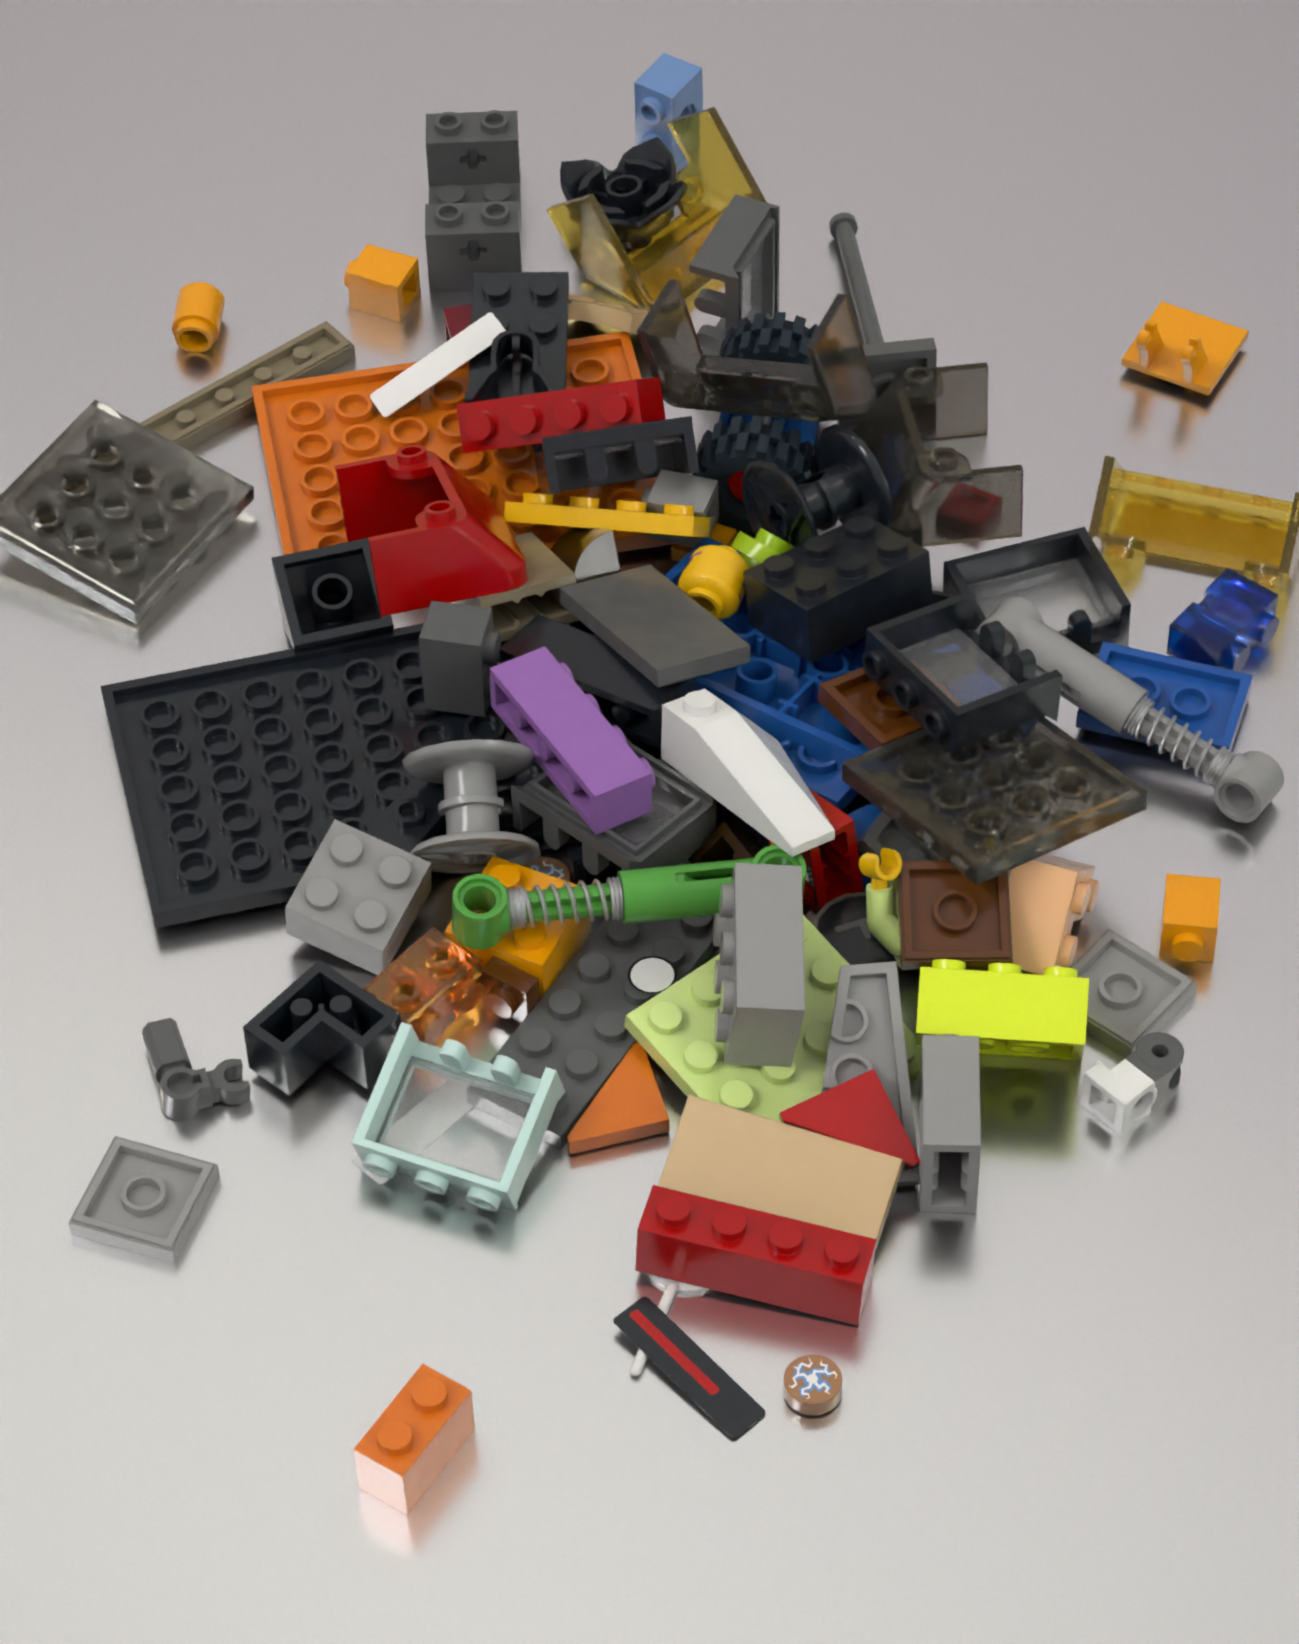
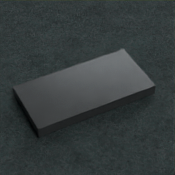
(655, 625)

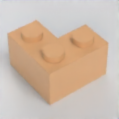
(1044, 903)

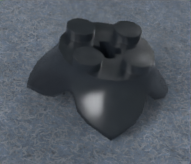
(635, 195)

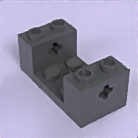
(472, 197)

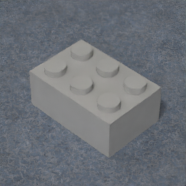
(760, 965)

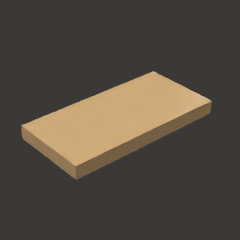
(780, 1169)

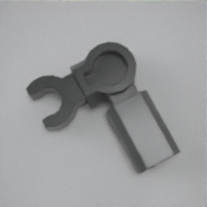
(181, 1087)

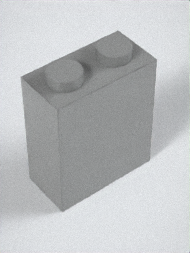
(949, 1124)

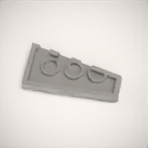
(870, 1036)

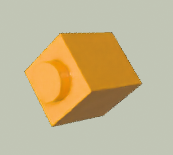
(383, 282)
(1190, 918)

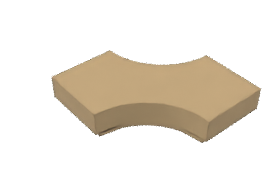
(605, 313)

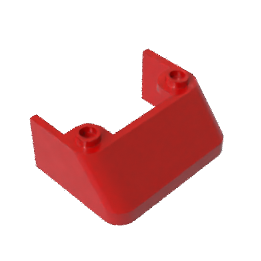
(427, 531)

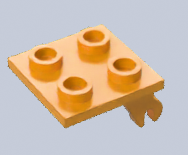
(1185, 348)

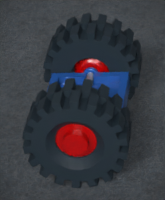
(746, 438)

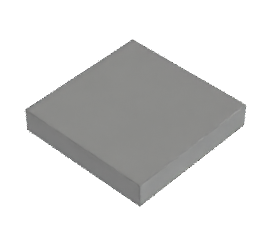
(1129, 992)
(144, 1199)

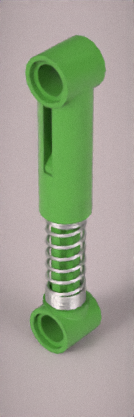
(631, 896)

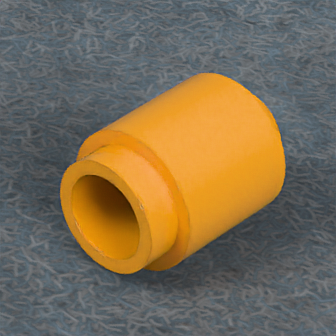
(198, 317)

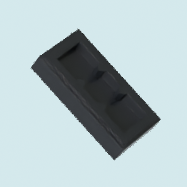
(411, 816)

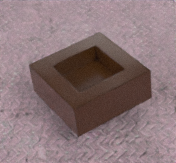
(509, 990)

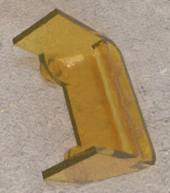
(712, 179)
(1195, 524)

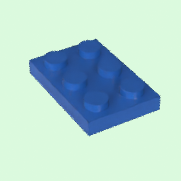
(1197, 693)

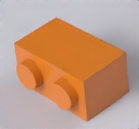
(414, 1439)

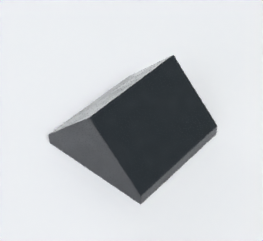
(328, 594)

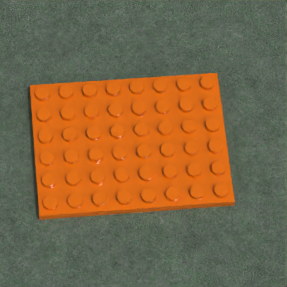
(332, 422)

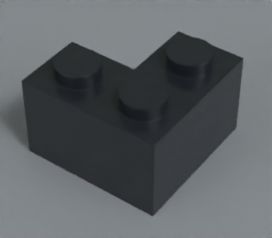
(320, 1022)

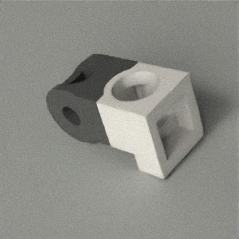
(1134, 1085)

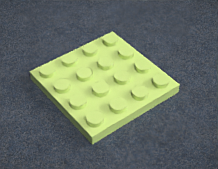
(679, 1036)

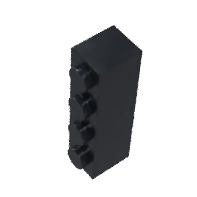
(618, 687)

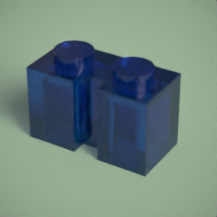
(1225, 623)

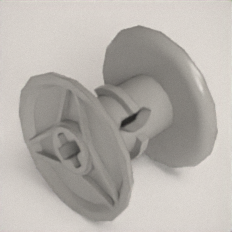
(471, 803)

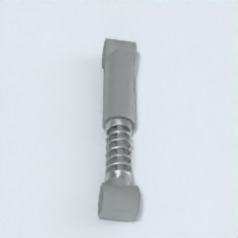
(1240, 781)

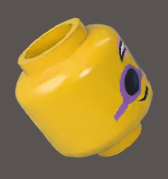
(715, 579)

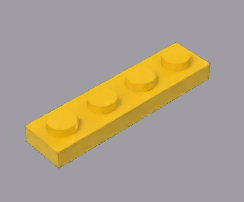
(628, 516)

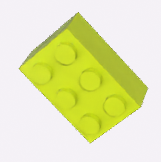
(1006, 1008)

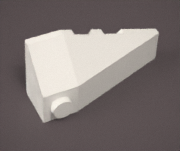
(742, 770)

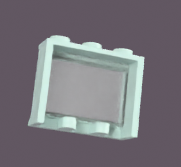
(456, 1120)

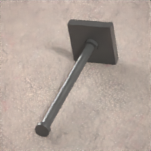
(884, 359)

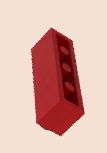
(553, 413)
(755, 1255)

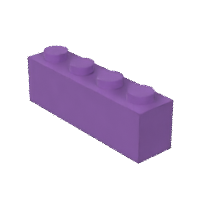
(572, 740)

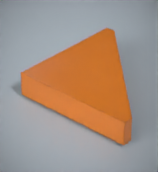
(624, 1108)

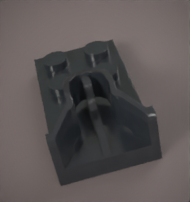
(534, 347)

